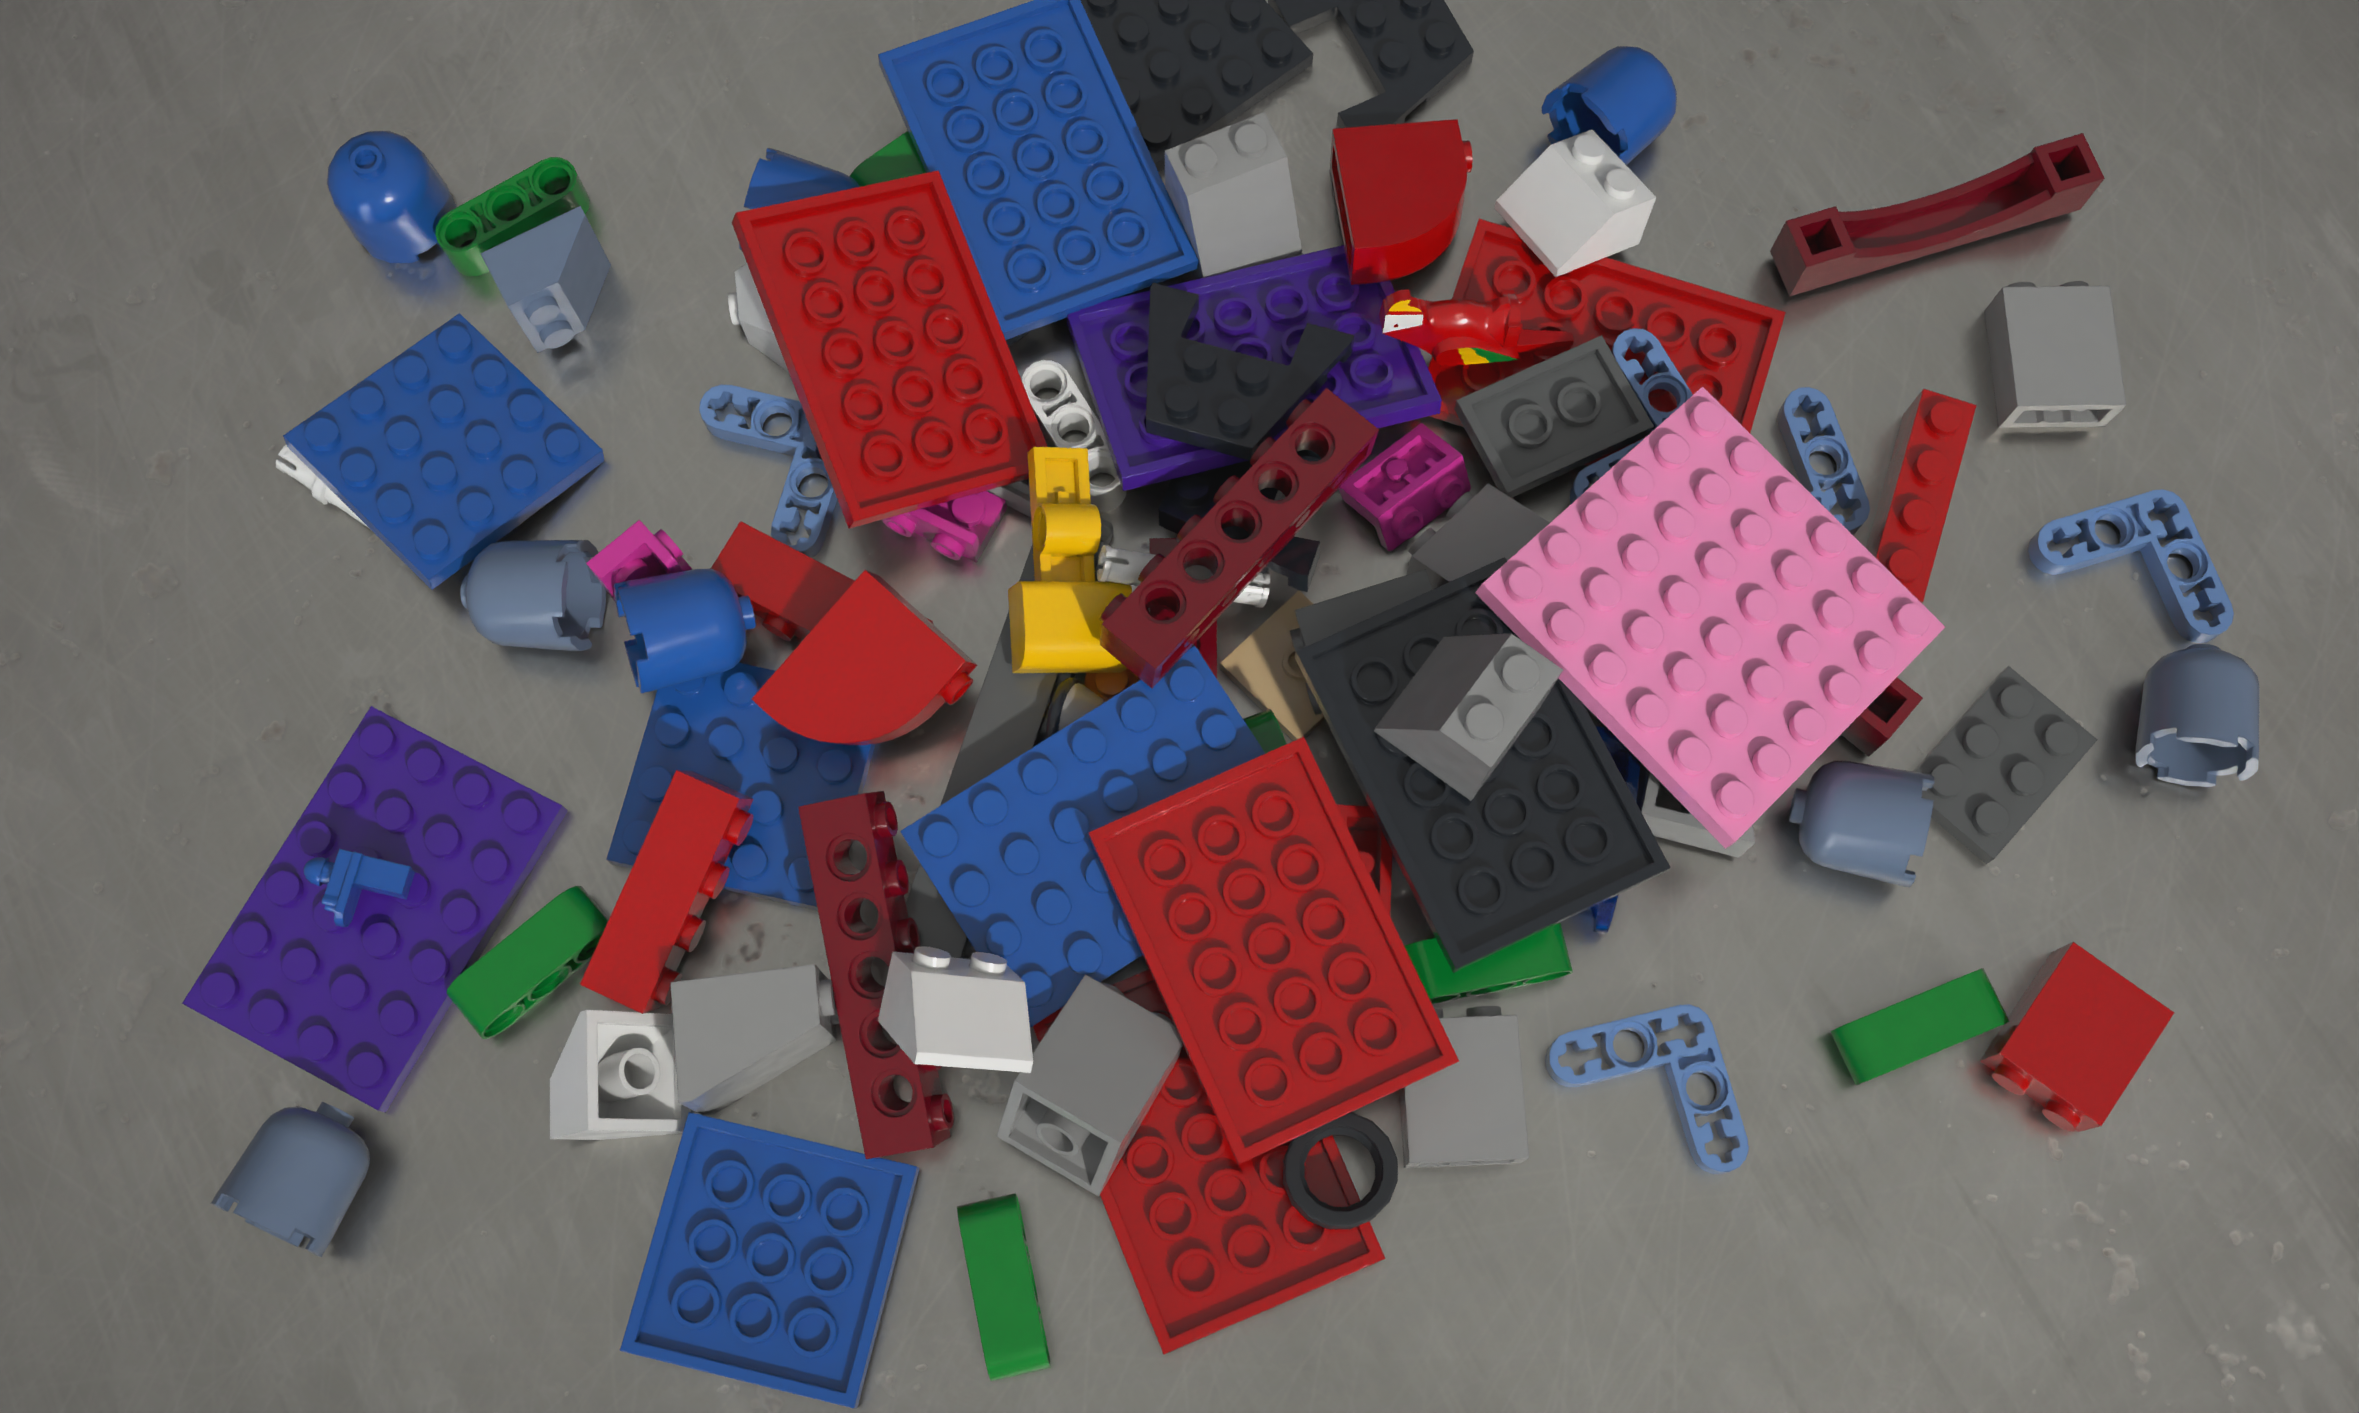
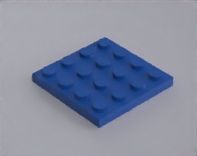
(444, 450)
(728, 738)
(771, 1260)

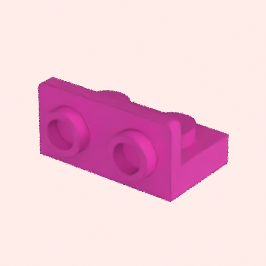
(1407, 485)
(954, 526)
(636, 556)

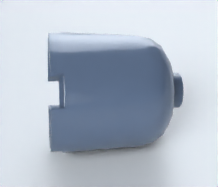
(535, 594)
(2199, 717)
(1864, 819)
(298, 1175)

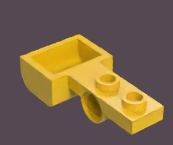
(1058, 614)

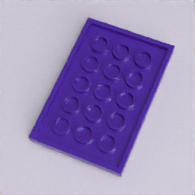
(1258, 315)
(371, 994)

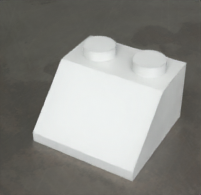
(1577, 204)
(957, 1011)

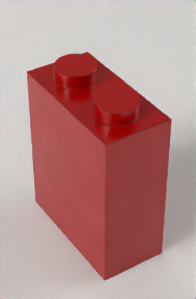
(2076, 1039)

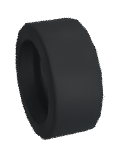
(1361, 1212)

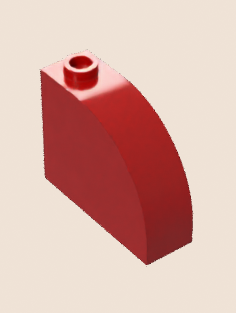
(1398, 194)
(866, 670)

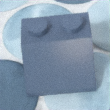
(551, 277)

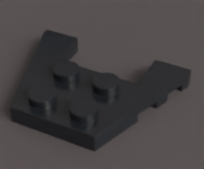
(1403, 45)
(1221, 395)
(1195, 495)

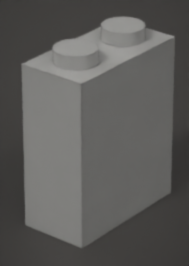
(2054, 355)
(1473, 1107)

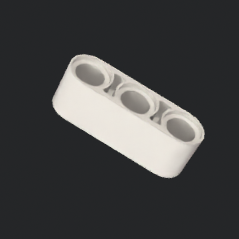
(1067, 413)

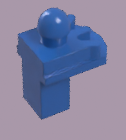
(352, 874)

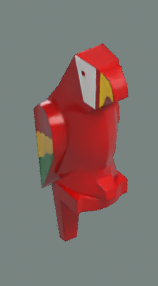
(1465, 329)

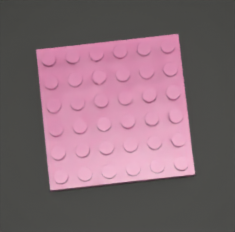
(1711, 615)

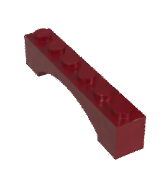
(1844, 245)

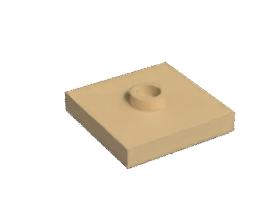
(1269, 673)

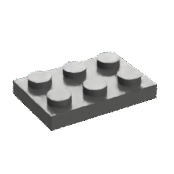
(1553, 417)
(2001, 763)

